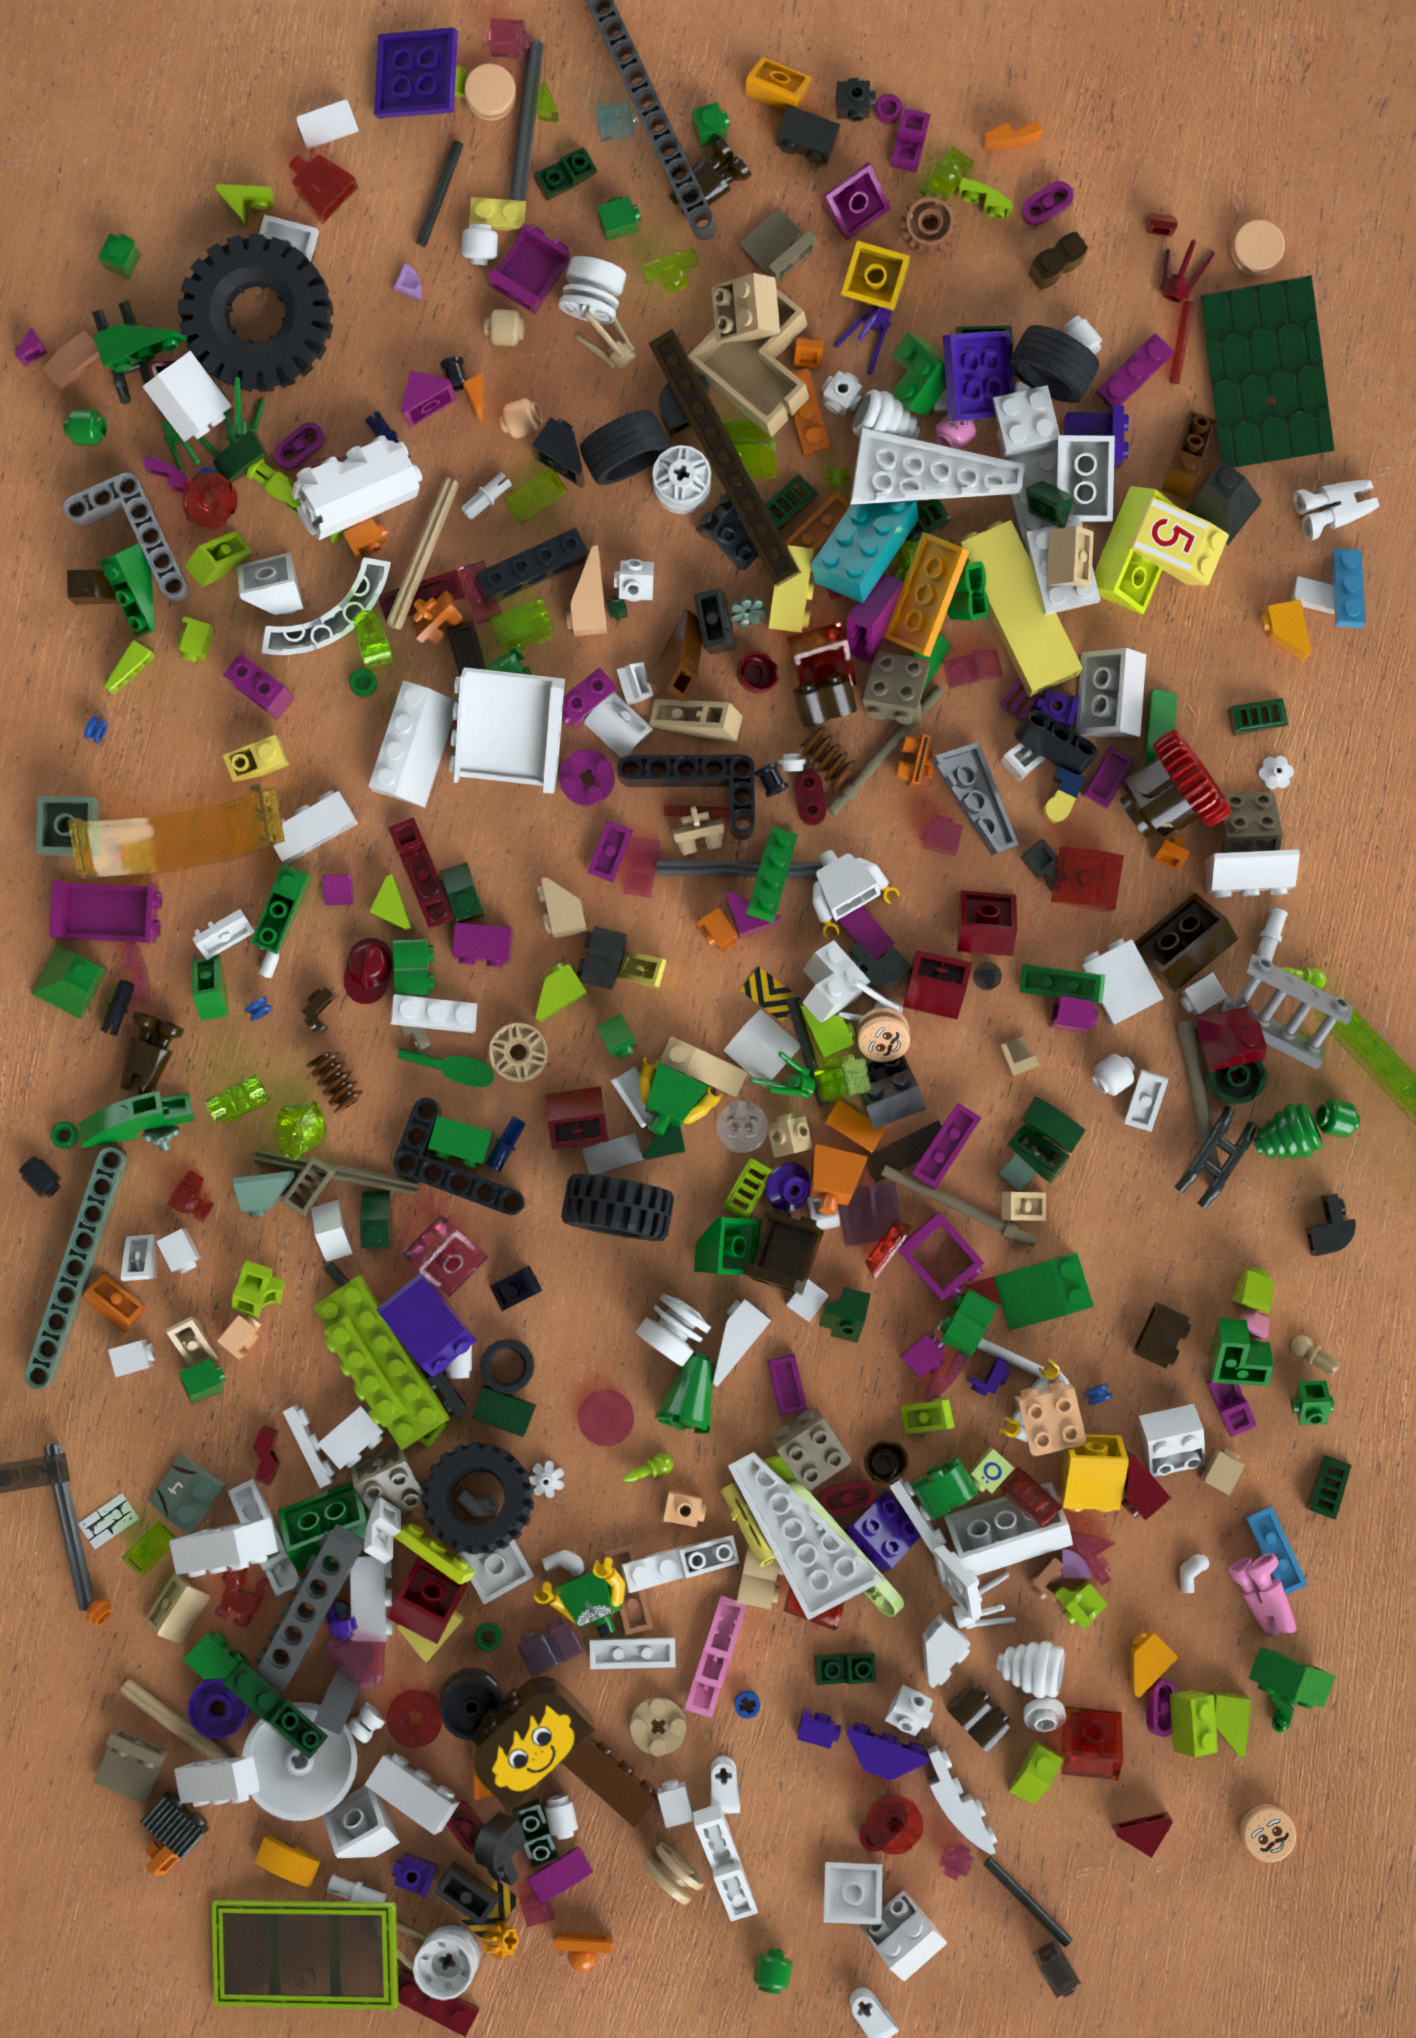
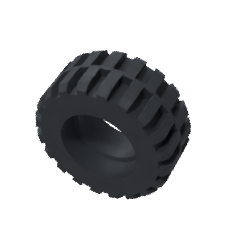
(617, 1207)
(451, 1471)

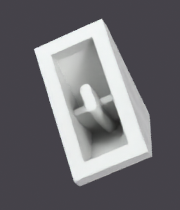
(1021, 761)
(331, 1231)
(139, 1258)

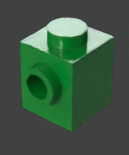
(710, 123)
(618, 217)
(119, 255)
(202, 1381)

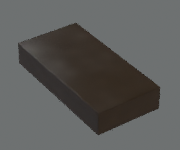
(466, 646)

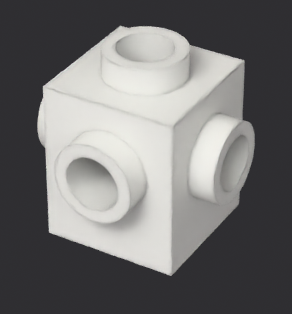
(842, 402)
(635, 580)
(910, 1710)

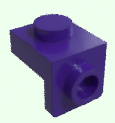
(997, 1375)

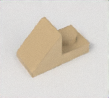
(1023, 1206)
(191, 1341)

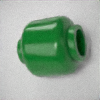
(85, 426)
(1337, 1118)
(772, 1971)

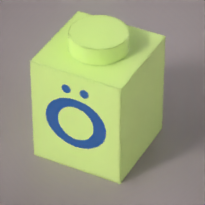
(990, 1470)

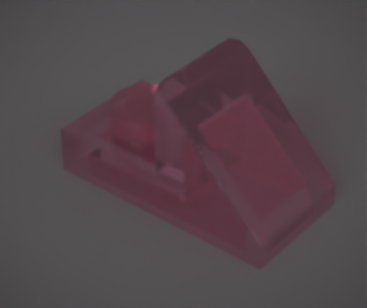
(973, 668)
(1089, 1547)

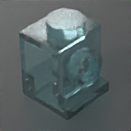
(616, 129)

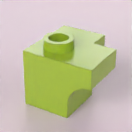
(256, 1289)
(1080, 1603)

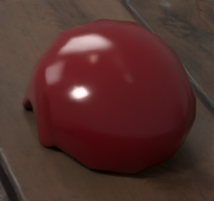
(757, 672)

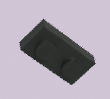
(453, 1401)

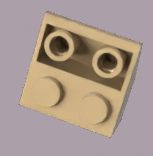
(746, 308)
(564, 909)

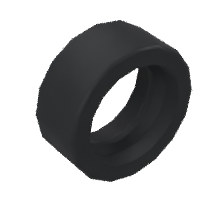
(488, 1376)

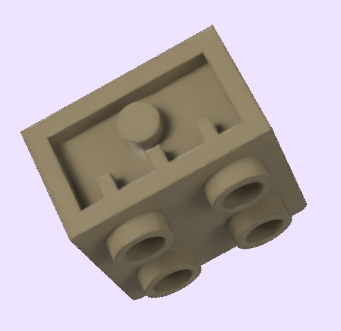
(778, 245)
(1252, 823)
(387, 1477)
(130, 1765)

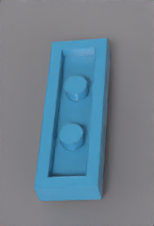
(1348, 588)
(1272, 1539)

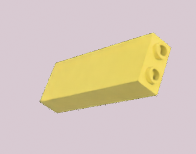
(1031, 638)

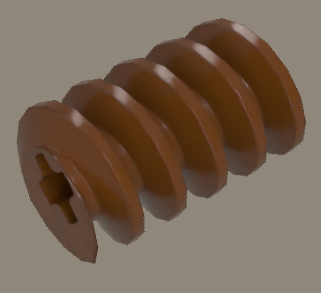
(828, 758)
(335, 1080)

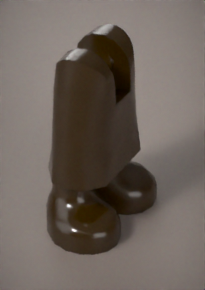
(710, 181)
(148, 1058)

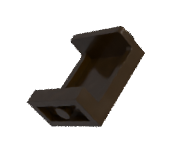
(785, 1252)

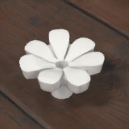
(549, 1474)

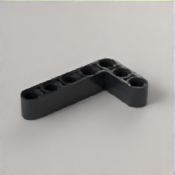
(699, 778)
(448, 1172)

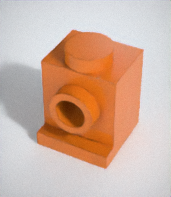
(366, 538)
(718, 930)

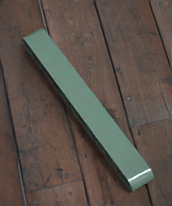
(66, 1278)

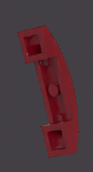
(422, 873)

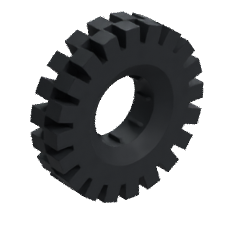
(222, 278)

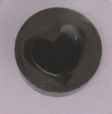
(987, 976)

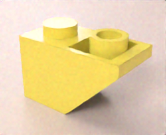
(256, 759)

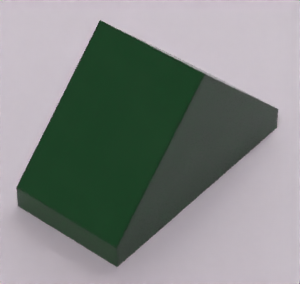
(666, 1145)

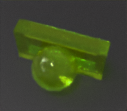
(947, 174)
(671, 270)

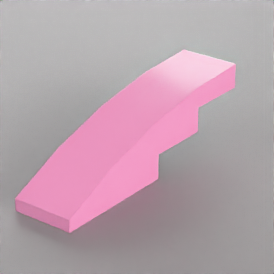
(715, 1657)

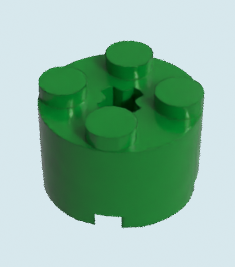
(944, 1488)

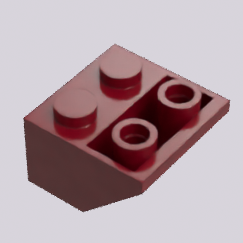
(937, 984)
(576, 1118)

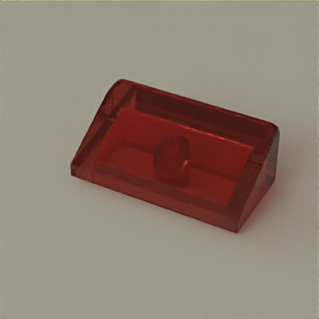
(887, 1247)

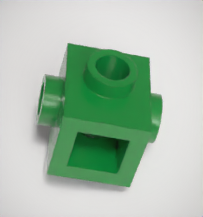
(1312, 1403)

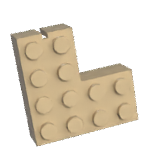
(751, 375)

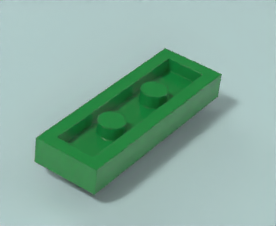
(1062, 982)

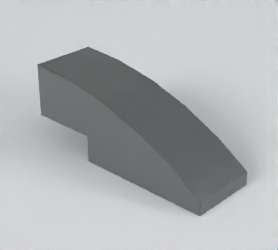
(337, 1703)

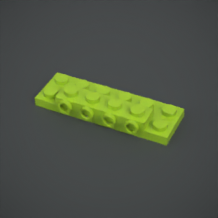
(379, 1364)

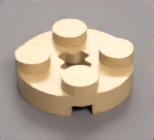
(658, 1742)

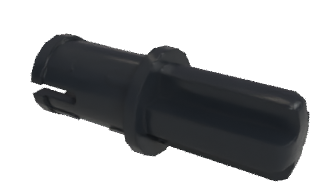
(118, 1007)

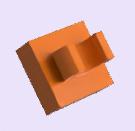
(808, 352)
(1172, 854)
(162, 1859)

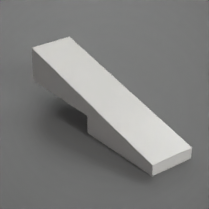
(725, 1862)

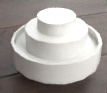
(1044, 1714)

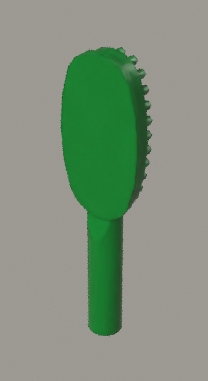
(456, 1068)

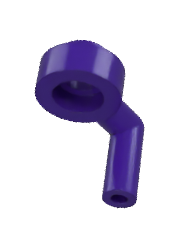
(341, 1628)

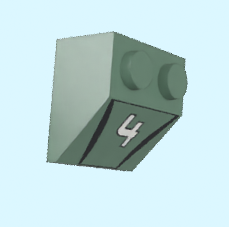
(187, 1493)

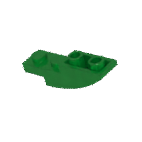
(127, 1117)

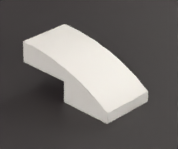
(381, 1528)

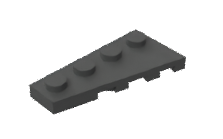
(975, 791)

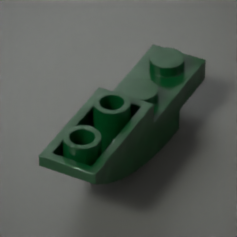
(274, 1709)

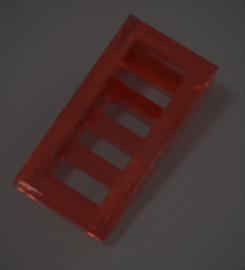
(1019, 1482)

